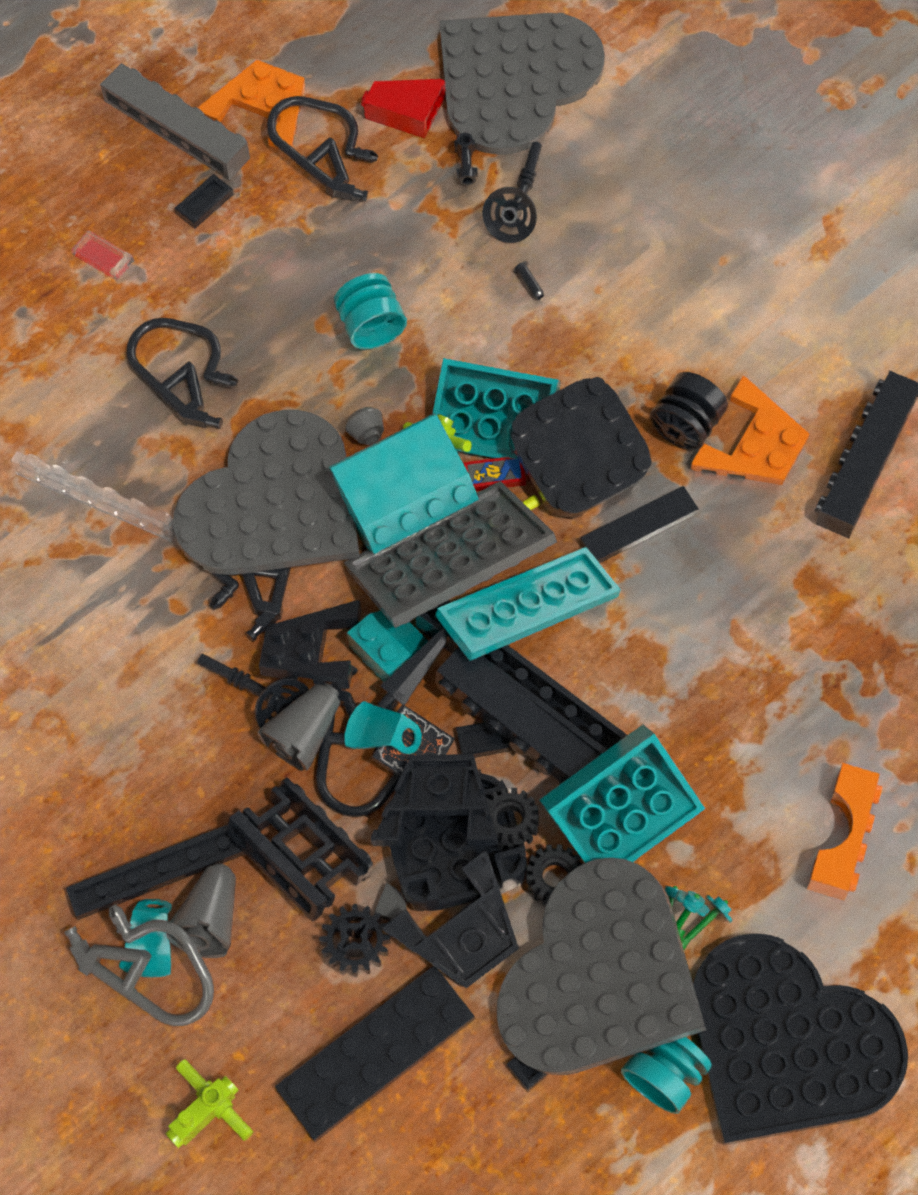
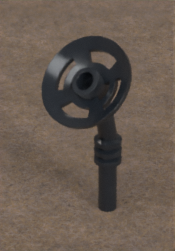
(513, 207)
(271, 694)

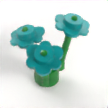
(695, 903)

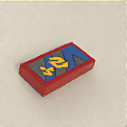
(490, 471)

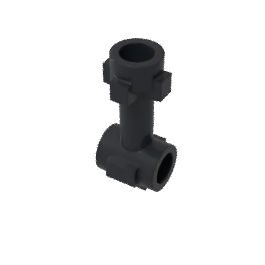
(464, 148)

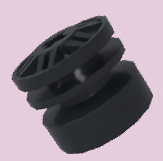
(688, 411)

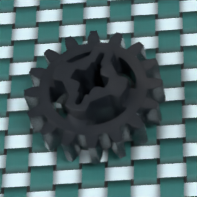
(346, 930)

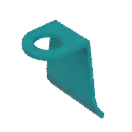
(379, 727)
(155, 943)

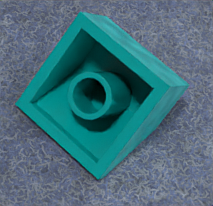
(383, 645)

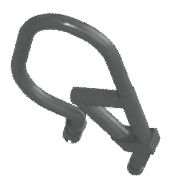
(89, 959)

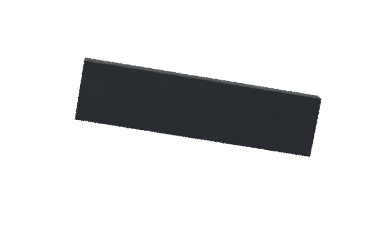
(640, 524)

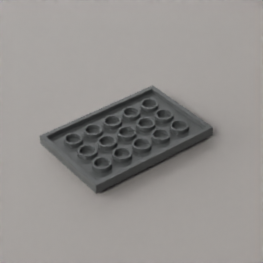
(451, 555)

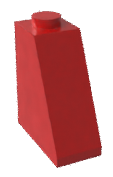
(405, 104)

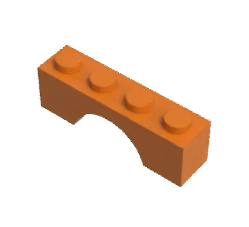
(835, 867)

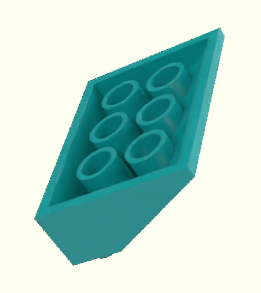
(486, 402)
(403, 483)
(623, 800)

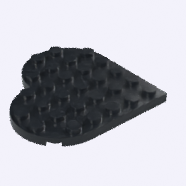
(789, 1047)

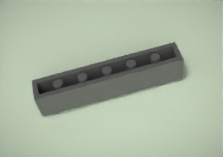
(175, 121)

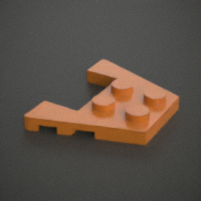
(258, 91)
(767, 446)

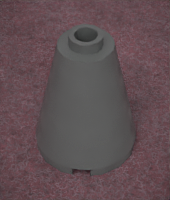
(302, 726)
(209, 912)

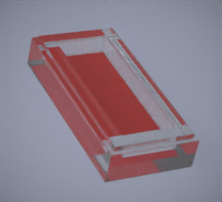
(102, 255)

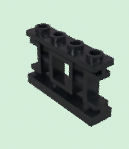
(283, 865)

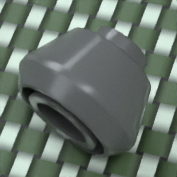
(365, 425)

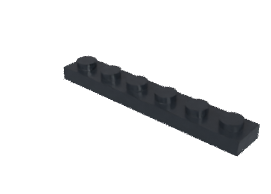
(152, 872)

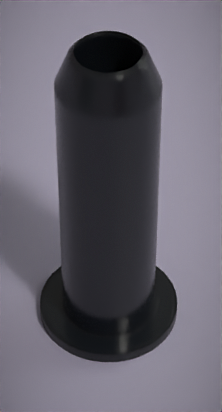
(529, 280)

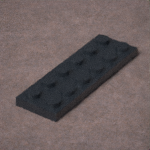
(374, 1053)

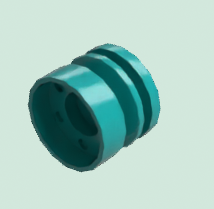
(370, 311)
(664, 1069)

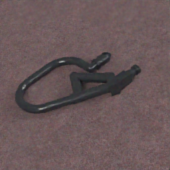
(339, 185)
(193, 411)
(268, 612)
(338, 738)

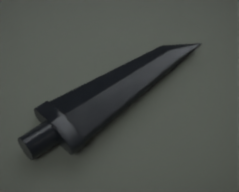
(407, 678)

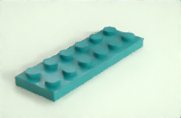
(527, 603)

